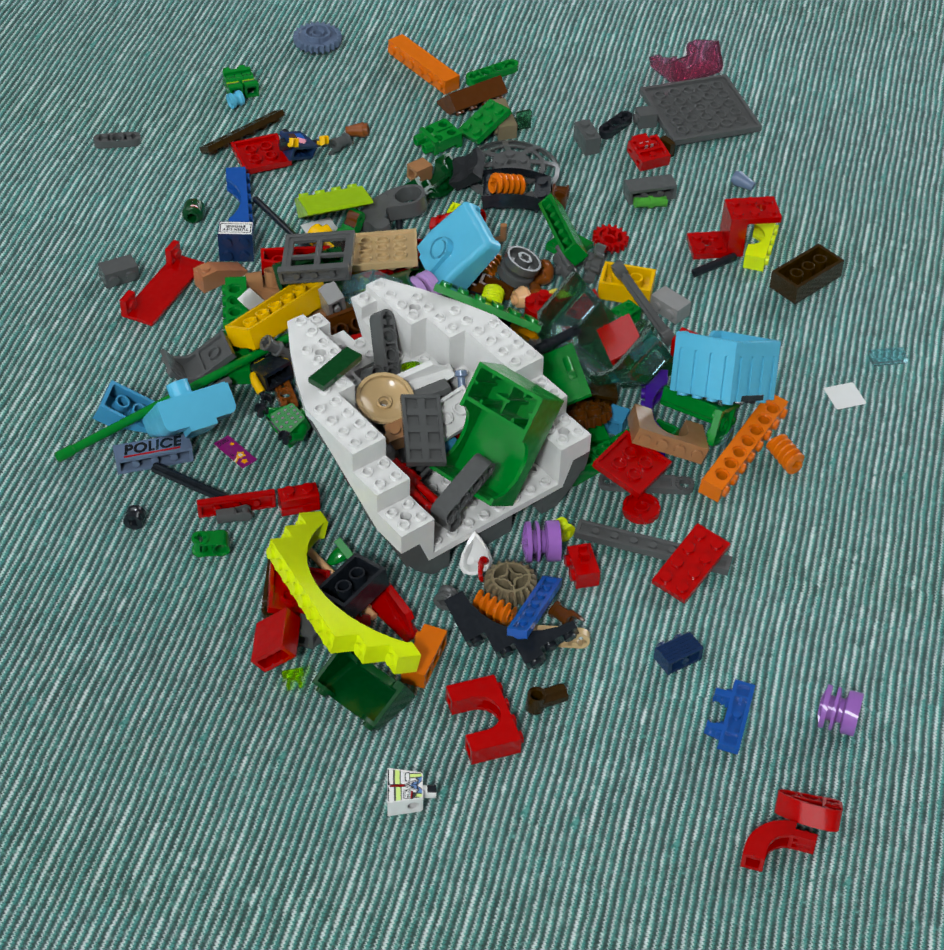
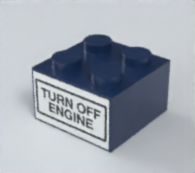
(236, 241)

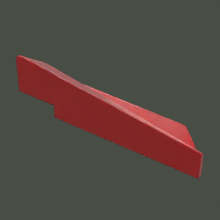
(395, 613)

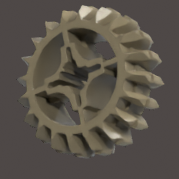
(510, 582)

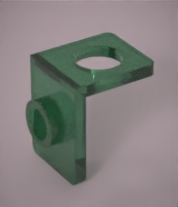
(523, 119)

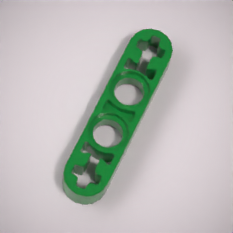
(506, 68)

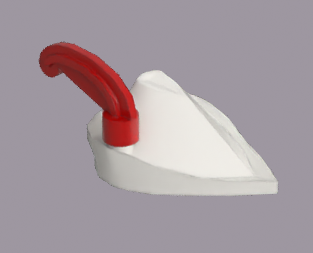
(475, 557)

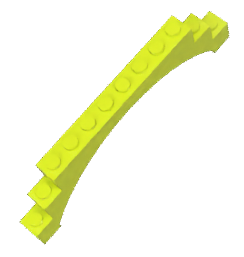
(335, 627)

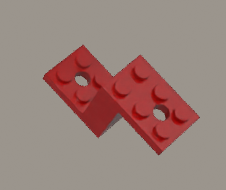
(735, 217)

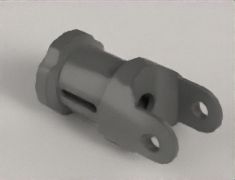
(338, 143)

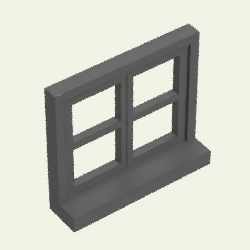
(317, 272)

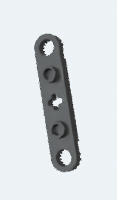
(663, 485)

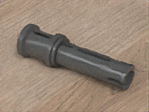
(276, 348)

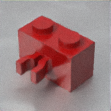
(582, 566)

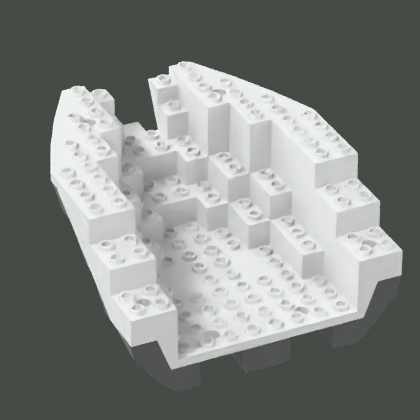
(426, 330)

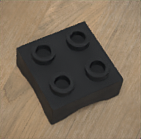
(467, 169)

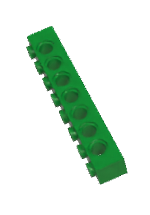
(233, 289)

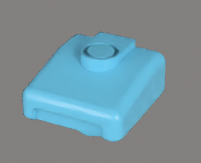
(459, 247)
(189, 410)

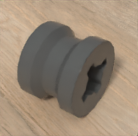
(443, 593)

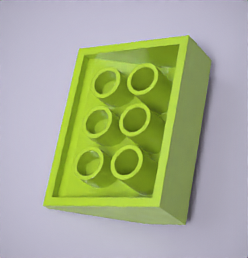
(332, 201)

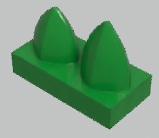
(340, 553)

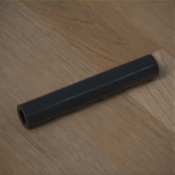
(714, 264)

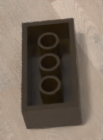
(806, 273)

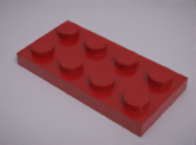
(691, 563)

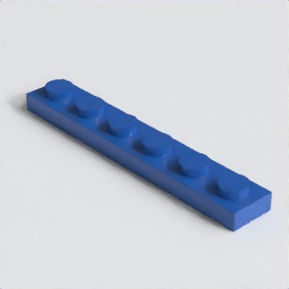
(534, 607)

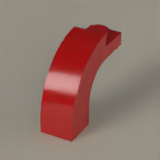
(774, 836)

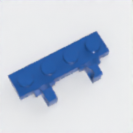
(732, 728)

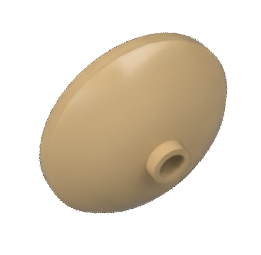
(378, 390)

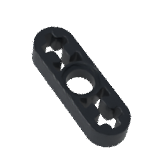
(615, 124)

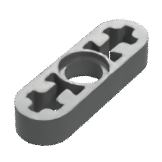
(126, 139)

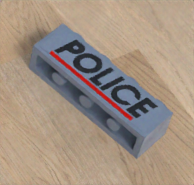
(144, 453)

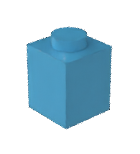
(619, 420)

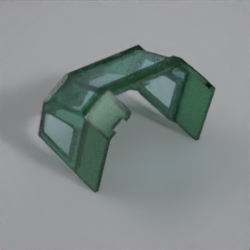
(578, 304)

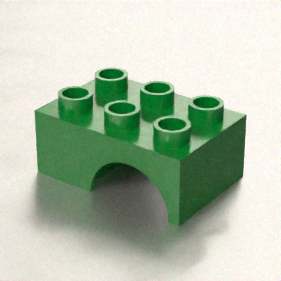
(505, 424)

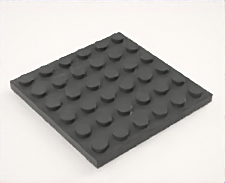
(701, 109)

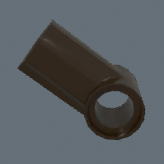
(540, 698)

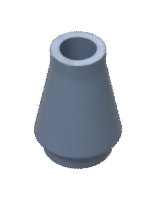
(742, 180)

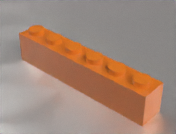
(423, 64)

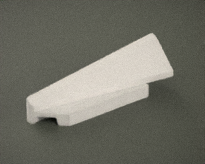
(426, 374)

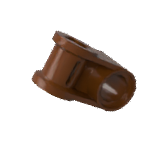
(561, 193)

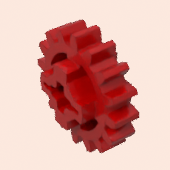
(611, 237)

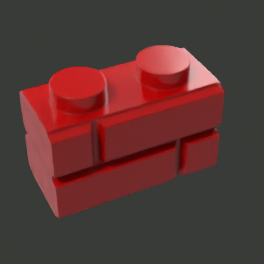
(298, 499)

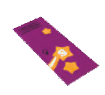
(235, 451)

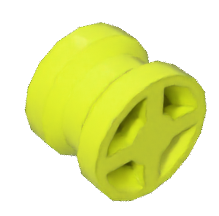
(567, 530)

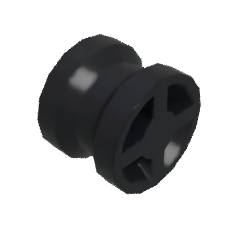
(134, 517)

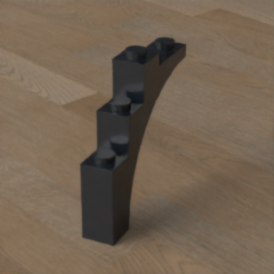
(477, 627)

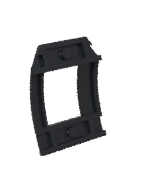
(543, 188)

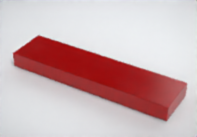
(256, 500)

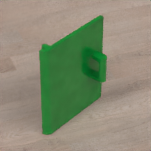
(565, 371)

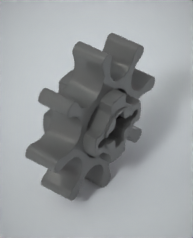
(594, 263)

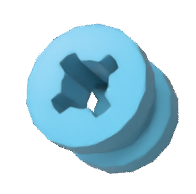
(235, 99)

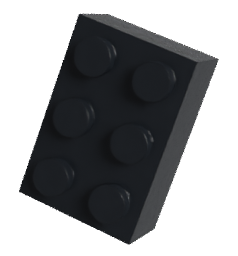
(355, 584)

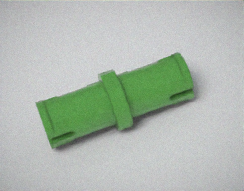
(650, 202)

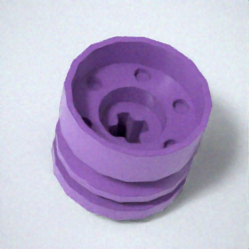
(542, 541)
(840, 710)

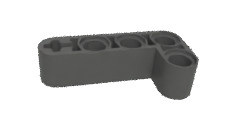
(383, 344)
(460, 491)

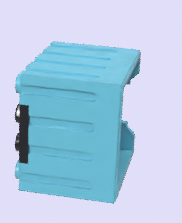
(725, 367)

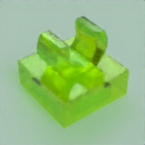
(292, 675)

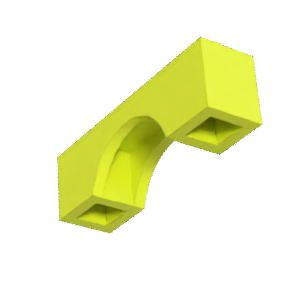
(758, 254)

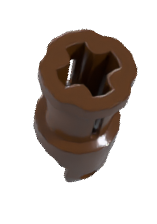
(562, 614)

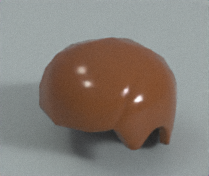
(545, 273)

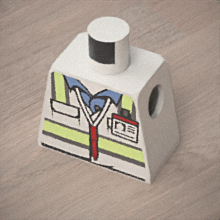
(406, 791)

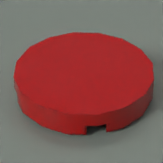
(641, 509)

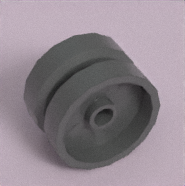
(519, 267)

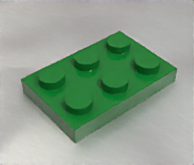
(484, 121)

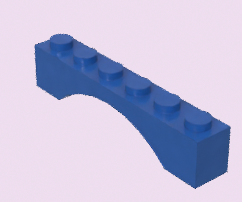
(239, 186)

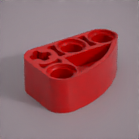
(809, 809)

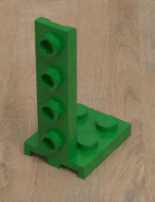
(719, 416)

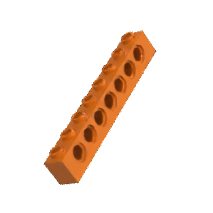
(743, 448)

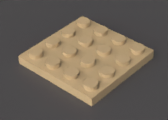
(385, 250)

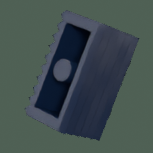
(678, 652)

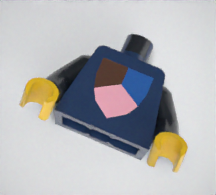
(299, 146)

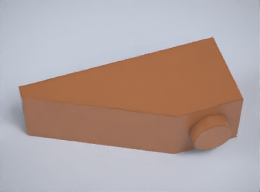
(213, 274)

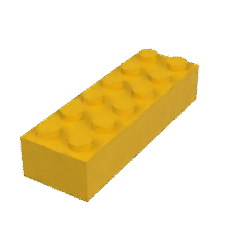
(273, 313)

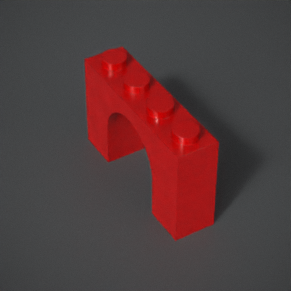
(486, 695)

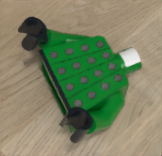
(286, 421)

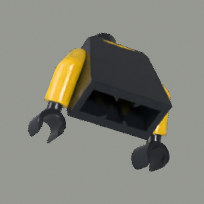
(269, 374)

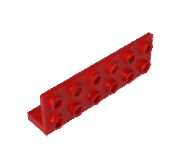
(162, 289)

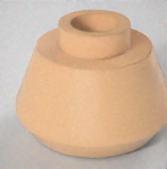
(518, 296)

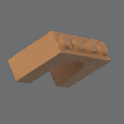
(644, 431)

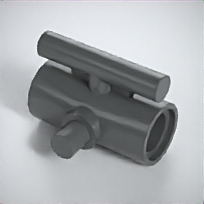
(563, 265)

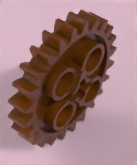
(590, 413)

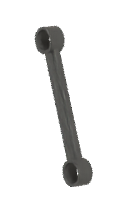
(622, 274)

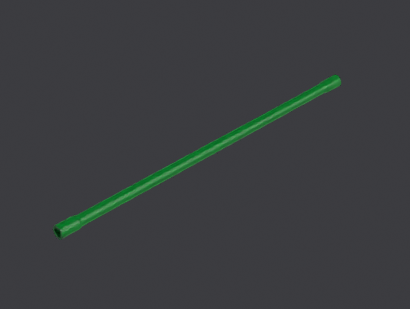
(71, 450)

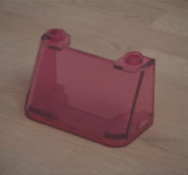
(701, 61)

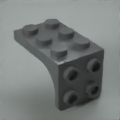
(204, 360)

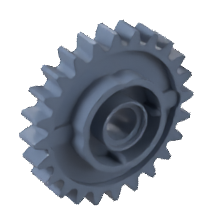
(317, 37)

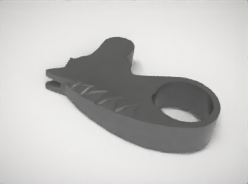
(391, 206)

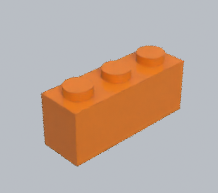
(431, 644)

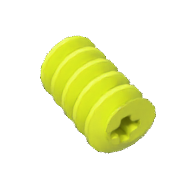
(493, 292)

